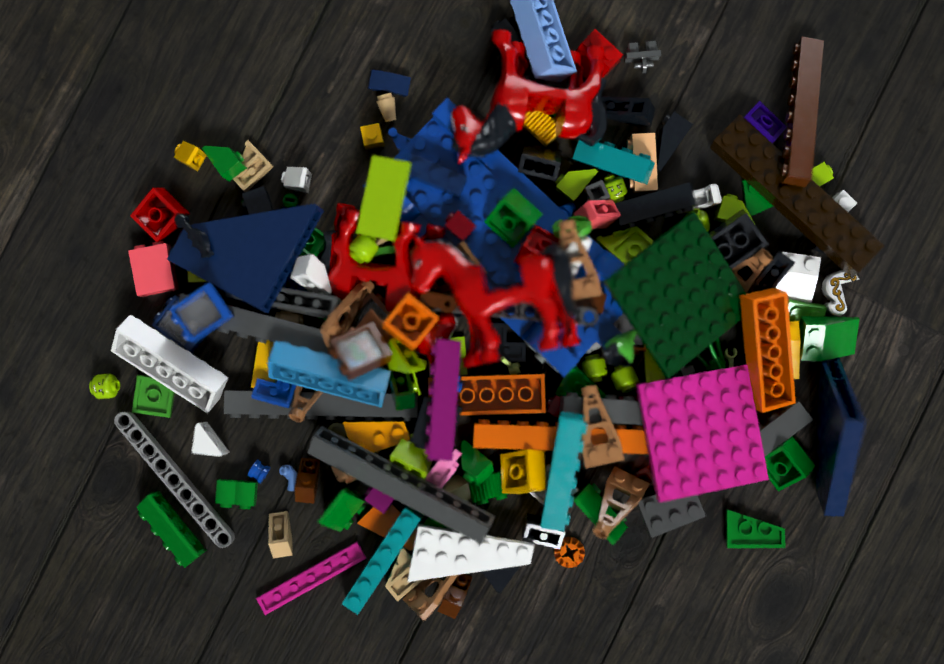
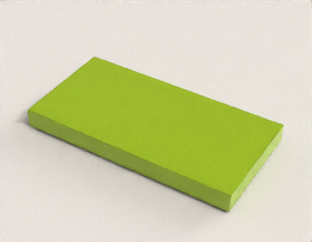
(383, 198)

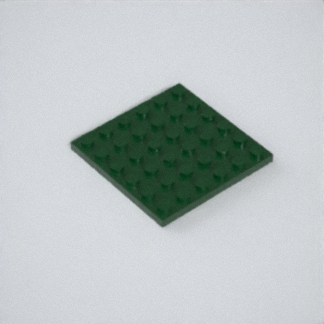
(678, 294)

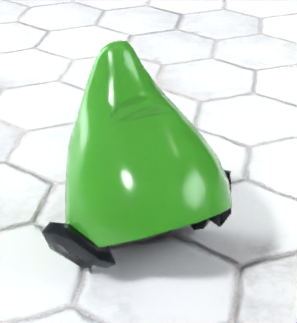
(620, 349)

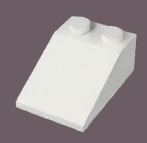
(801, 278)

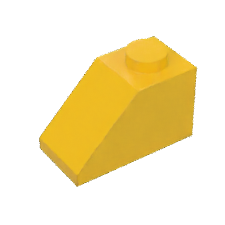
(189, 155)

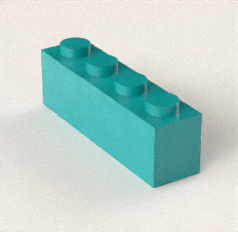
(615, 161)

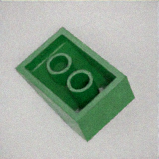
(827, 337)
(343, 509)

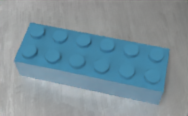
(321, 373)

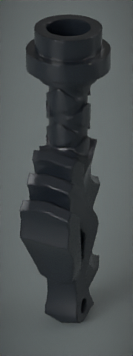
(198, 238)

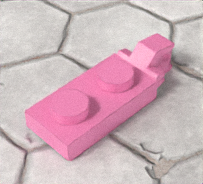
(443, 470)

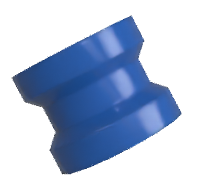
(258, 471)

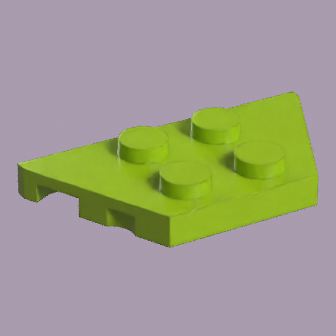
(625, 243)

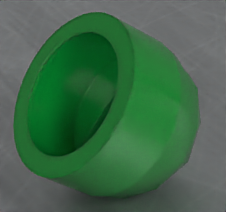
(288, 204)

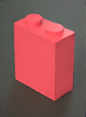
(152, 270)

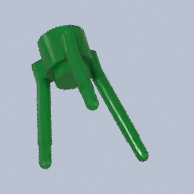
(715, 363)

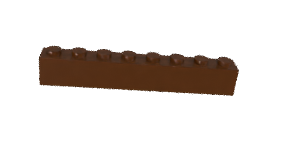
(802, 112)

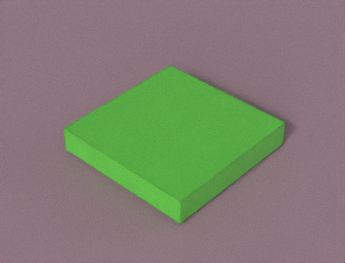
(152, 397)

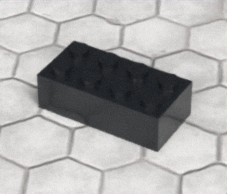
(737, 239)

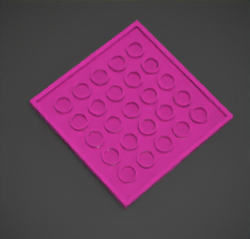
(702, 433)

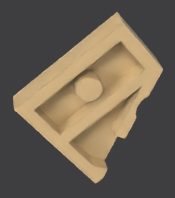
(256, 168)
(398, 579)

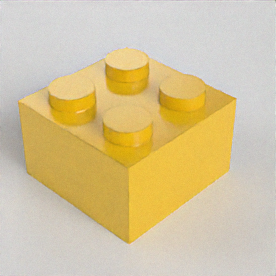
(523, 472)

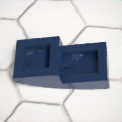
(389, 82)

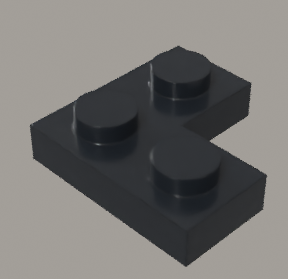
(510, 350)

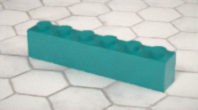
(562, 471)
(382, 559)

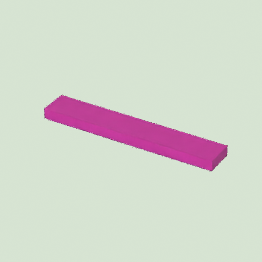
(311, 578)

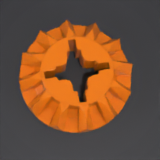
(578, 555)

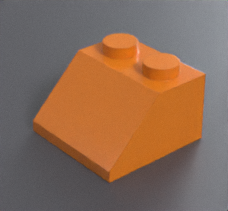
(410, 322)

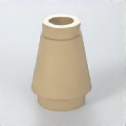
(387, 106)

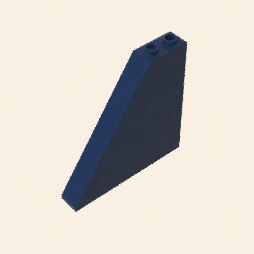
(250, 252)
(838, 436)

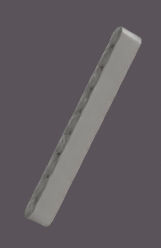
(165, 475)

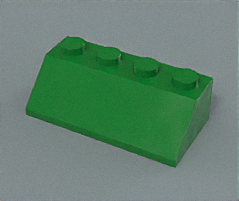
(170, 528)

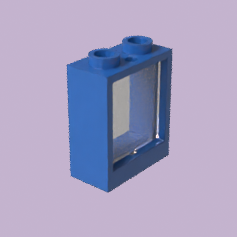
(199, 315)

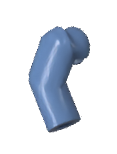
(290, 474)

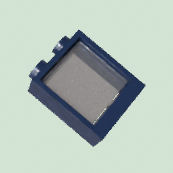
(169, 329)

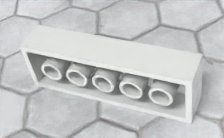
(168, 363)

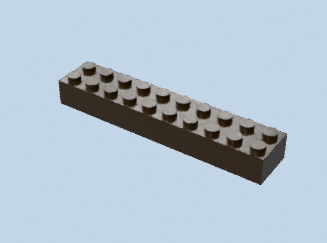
(805, 207)

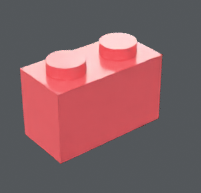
(599, 212)

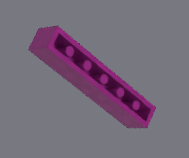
(444, 400)

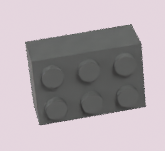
(668, 515)

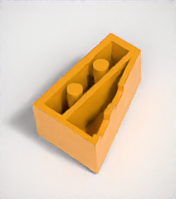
(376, 434)

